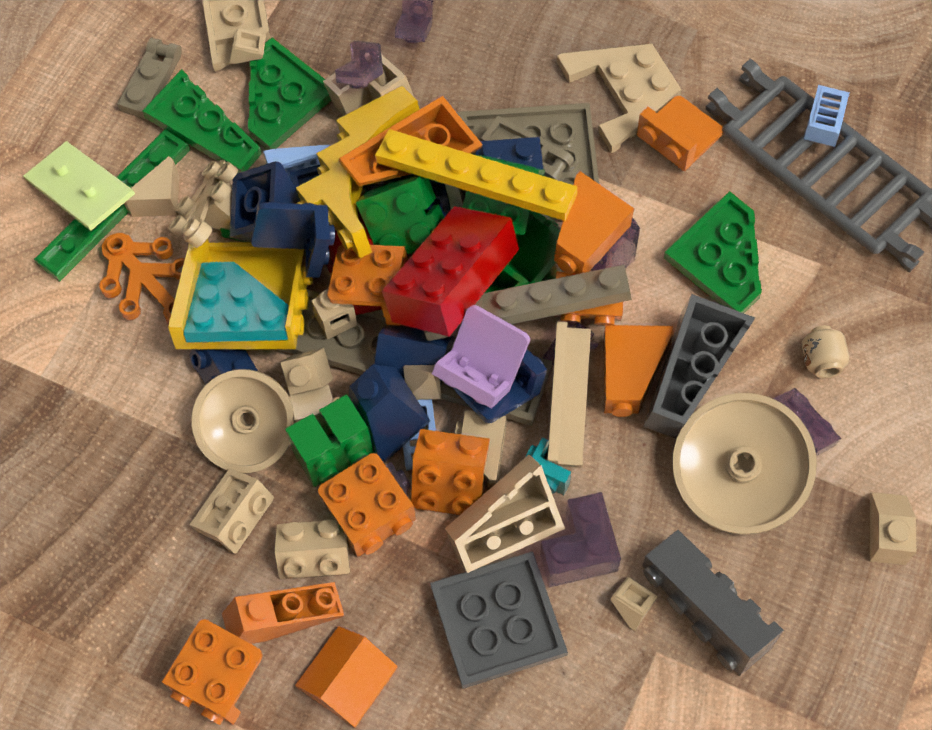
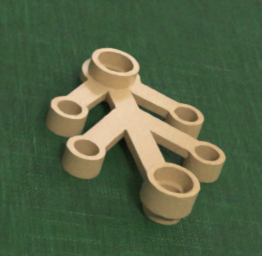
(194, 209)

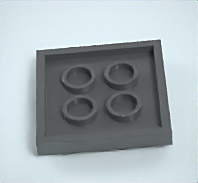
(498, 620)

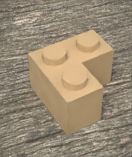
(349, 99)

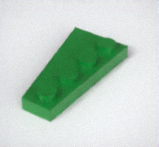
(200, 123)

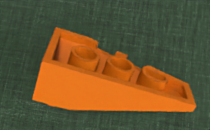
(433, 123)

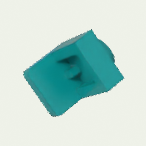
(557, 476)

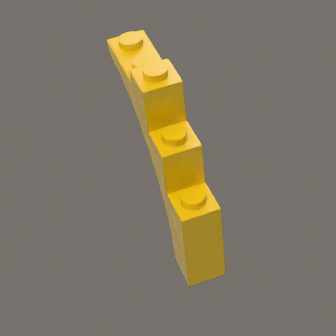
(334, 184)

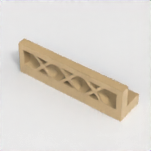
(569, 396)

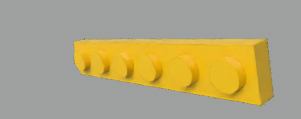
(477, 174)

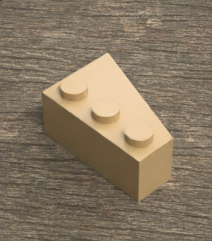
(506, 517)

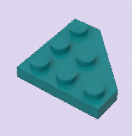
(233, 307)

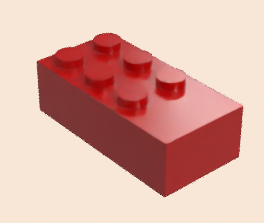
(451, 270)

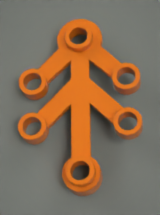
(140, 272)

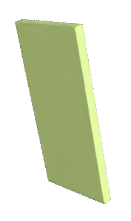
(79, 185)

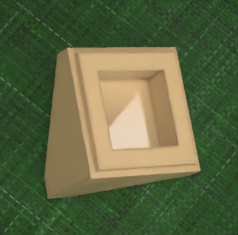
(247, 46)
(422, 381)
(633, 602)

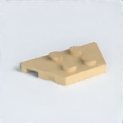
(222, 20)

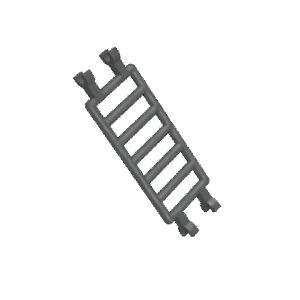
(754, 77)

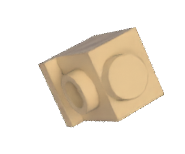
(326, 312)

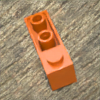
(281, 612)

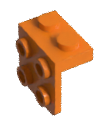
(679, 131)
(363, 279)
(448, 471)
(368, 504)
(213, 671)

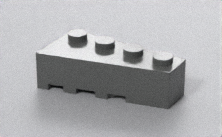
(697, 353)
(710, 603)

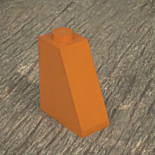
(591, 226)
(631, 364)

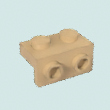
(311, 549)

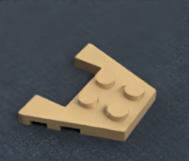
(634, 78)

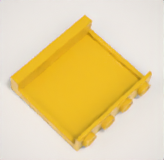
(276, 268)

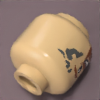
(825, 352)

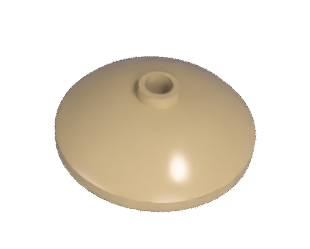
(224, 433)

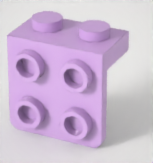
(483, 357)

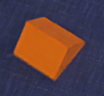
(347, 675)

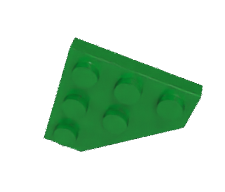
(282, 95)
(721, 254)

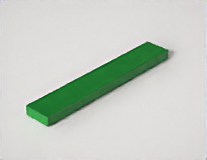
(77, 239)

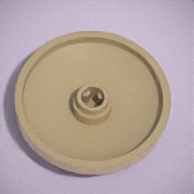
(744, 463)

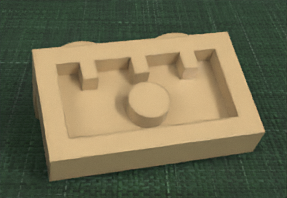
(233, 510)

